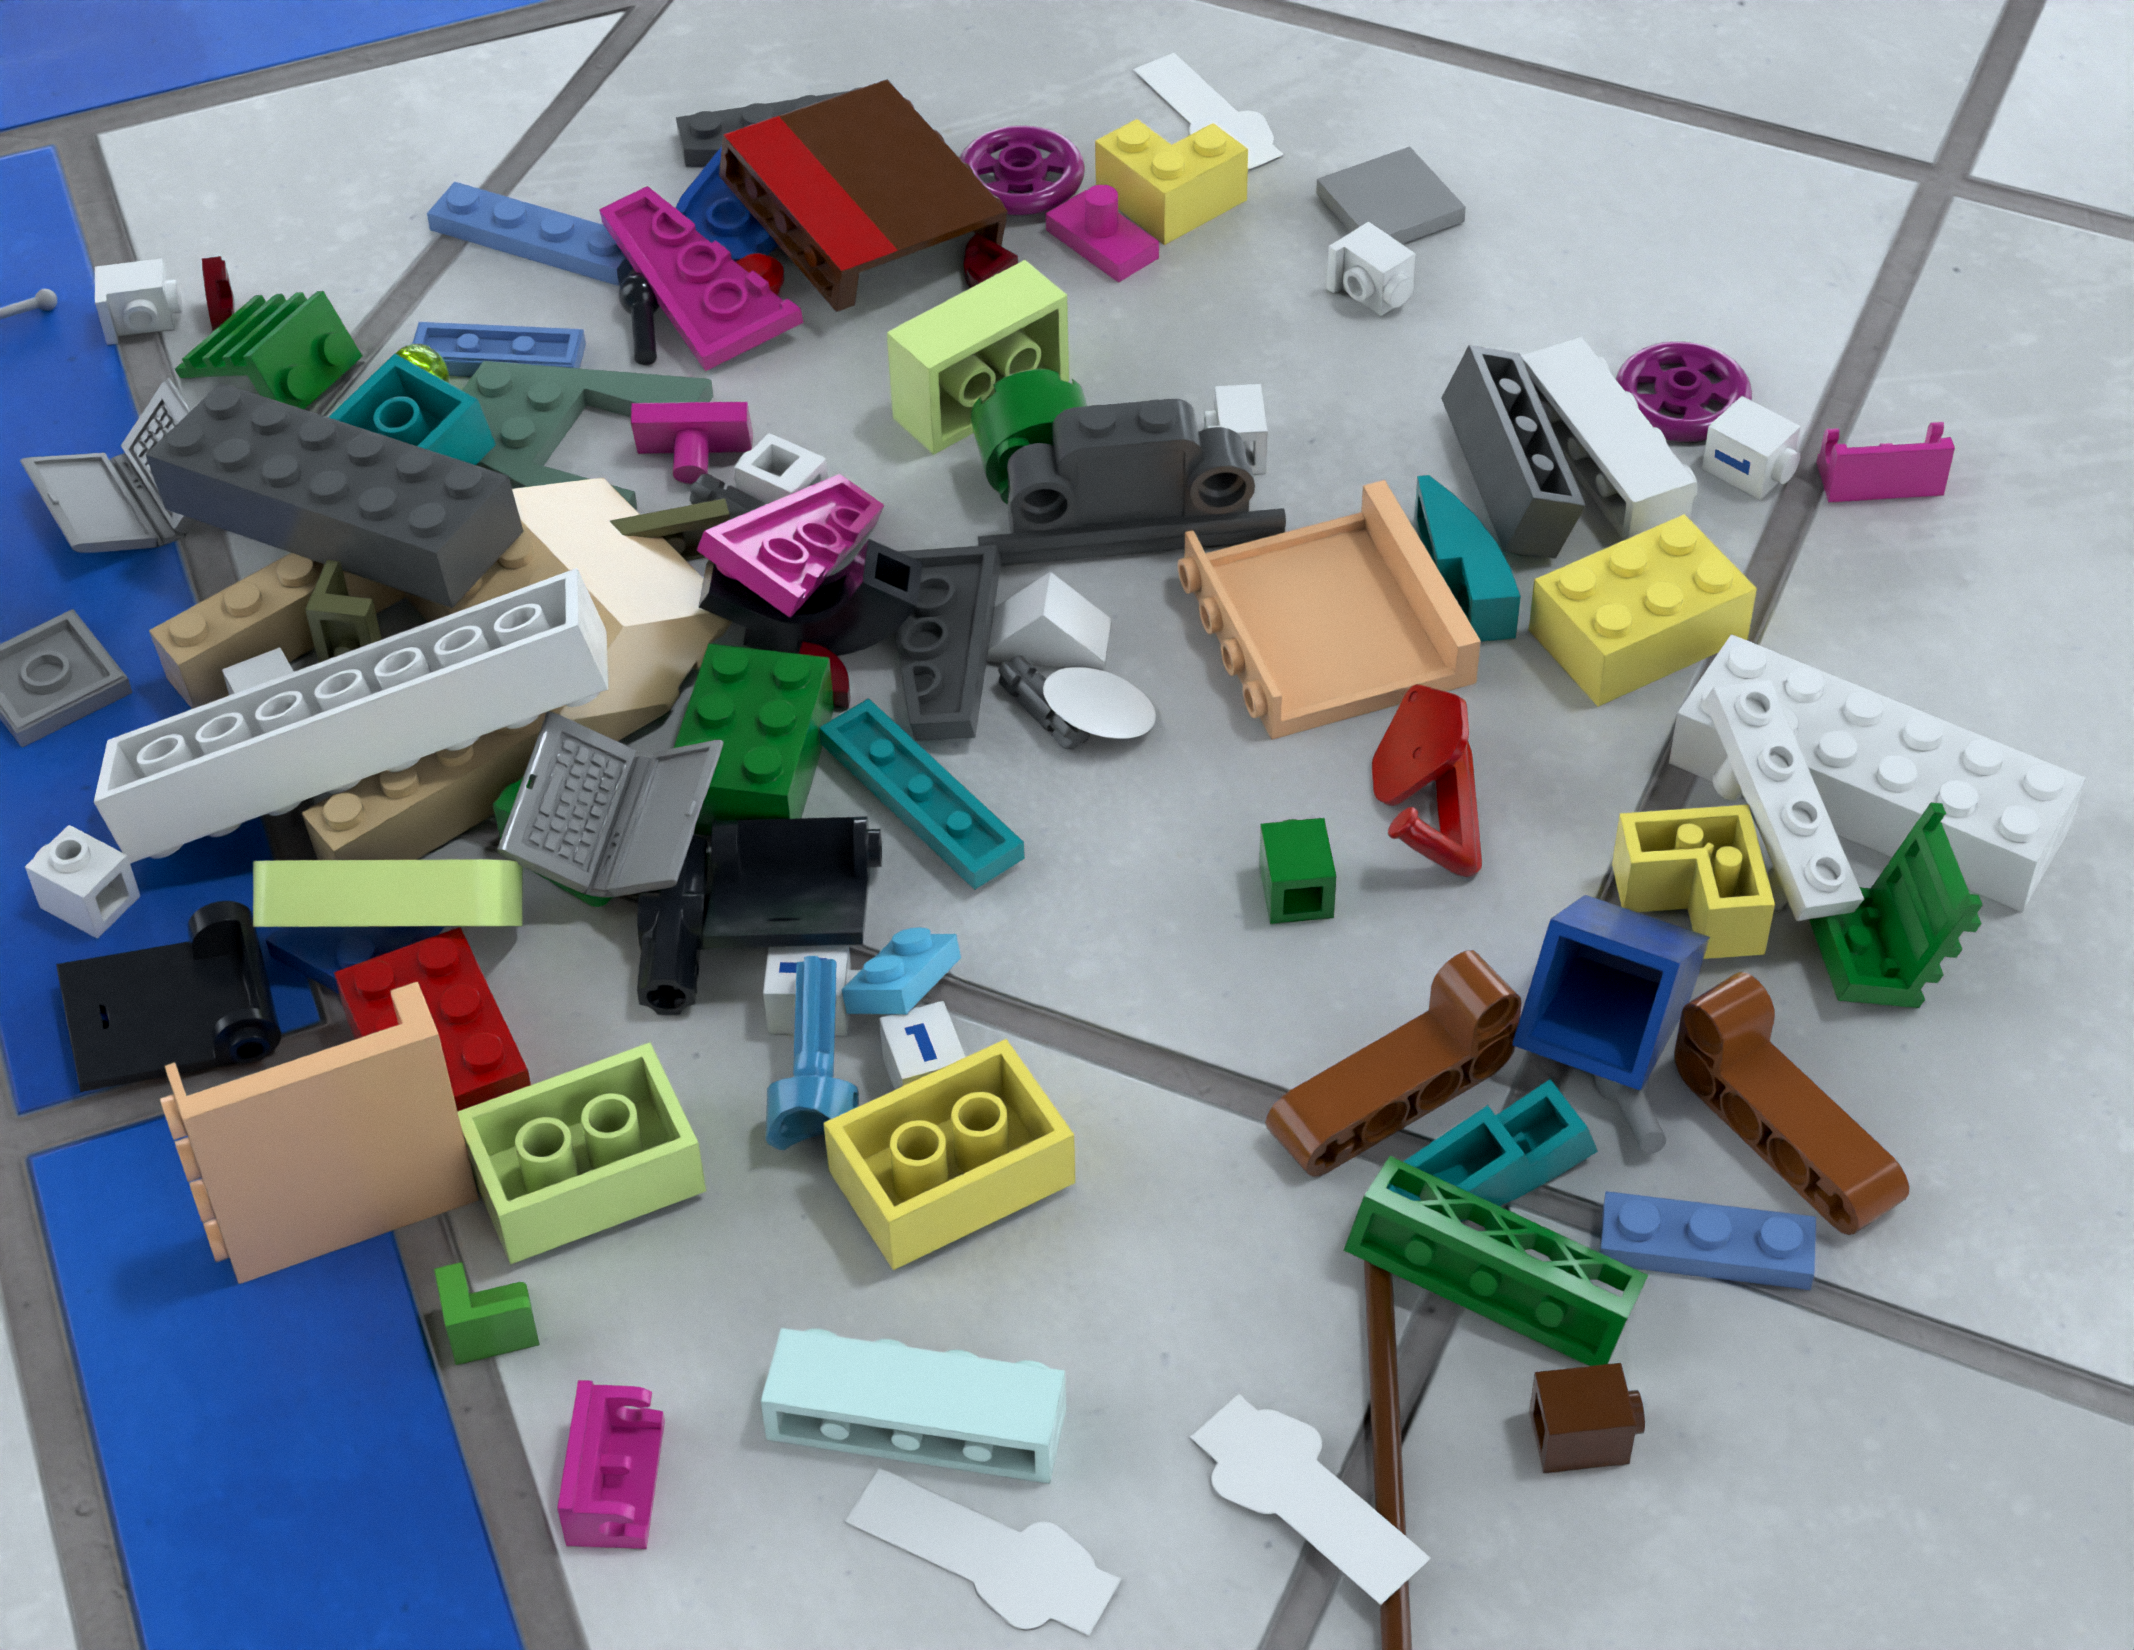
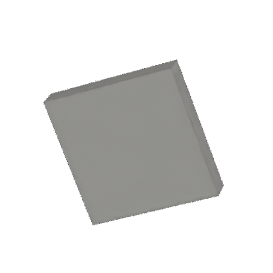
(1394, 195)
(55, 678)

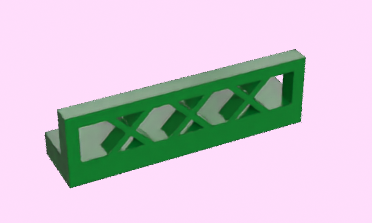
(1490, 1267)

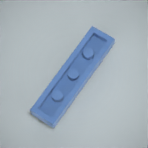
(529, 232)

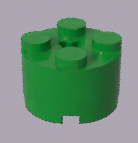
(1018, 416)

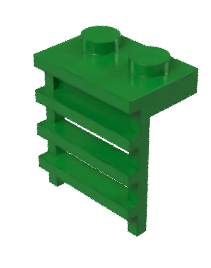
(282, 345)
(1902, 924)

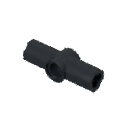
(672, 936)

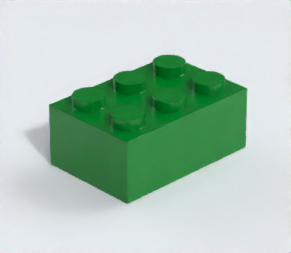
(769, 719)

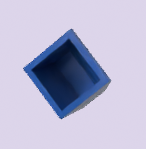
(1609, 990)

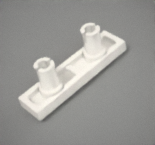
(1772, 776)

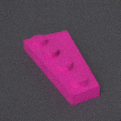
(696, 282)
(793, 541)

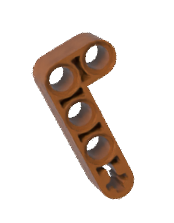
(1404, 1073)
(1779, 1110)

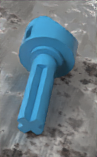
(804, 1102)

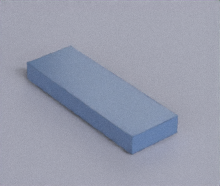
(468, 345)

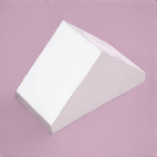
(1050, 627)

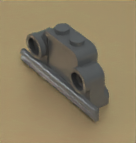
(1129, 485)

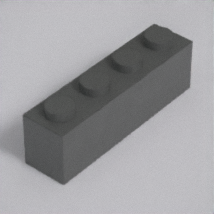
(1512, 452)

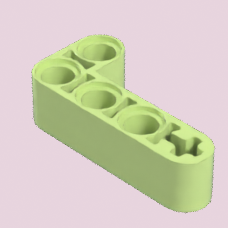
(387, 893)

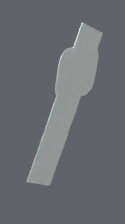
(1273, 1468)

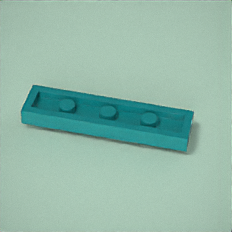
(922, 793)

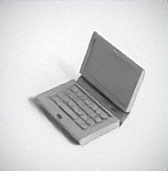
(116, 500)
(603, 815)

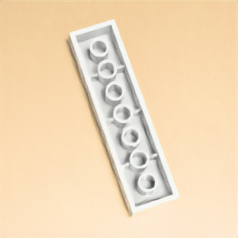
(353, 717)

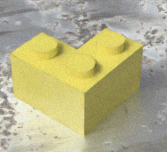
(1173, 185)
(1702, 864)

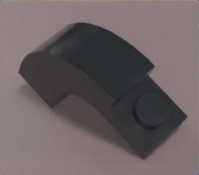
(842, 615)

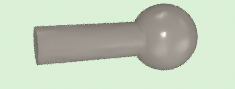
(1636, 1111)

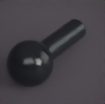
(640, 301)

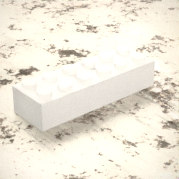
(1889, 761)

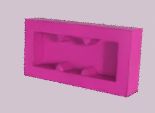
(1101, 234)
(691, 432)

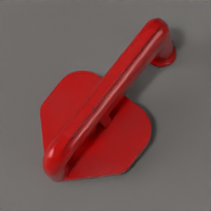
(1425, 745)

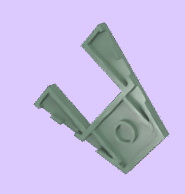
(538, 404)

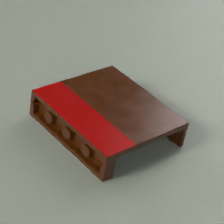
(855, 186)

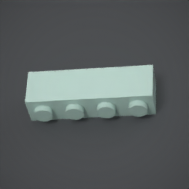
(914, 1404)

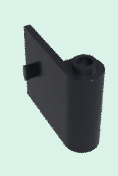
(790, 881)
(172, 1003)

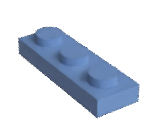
(1709, 1240)

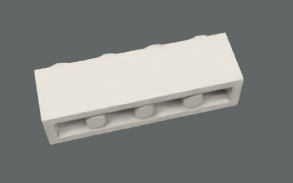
(1609, 440)

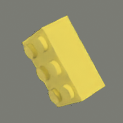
(1641, 609)
(950, 1153)

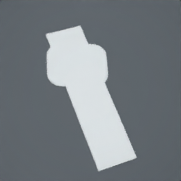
(1204, 106)
(1016, 1573)

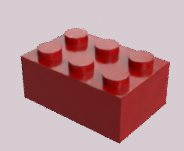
(471, 1028)

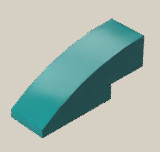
(1467, 561)
(1509, 1151)

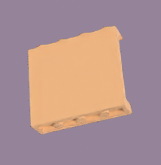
(1332, 617)
(325, 1146)

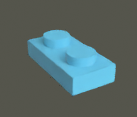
(901, 972)

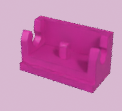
(1885, 469)
(610, 1467)

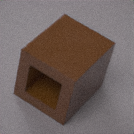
(1584, 1417)

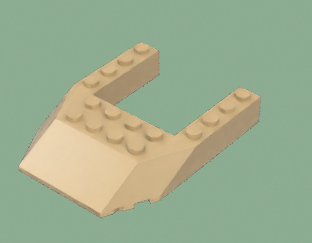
(638, 588)

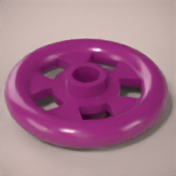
(1024, 169)
(1683, 388)

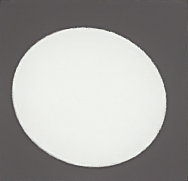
(1099, 702)

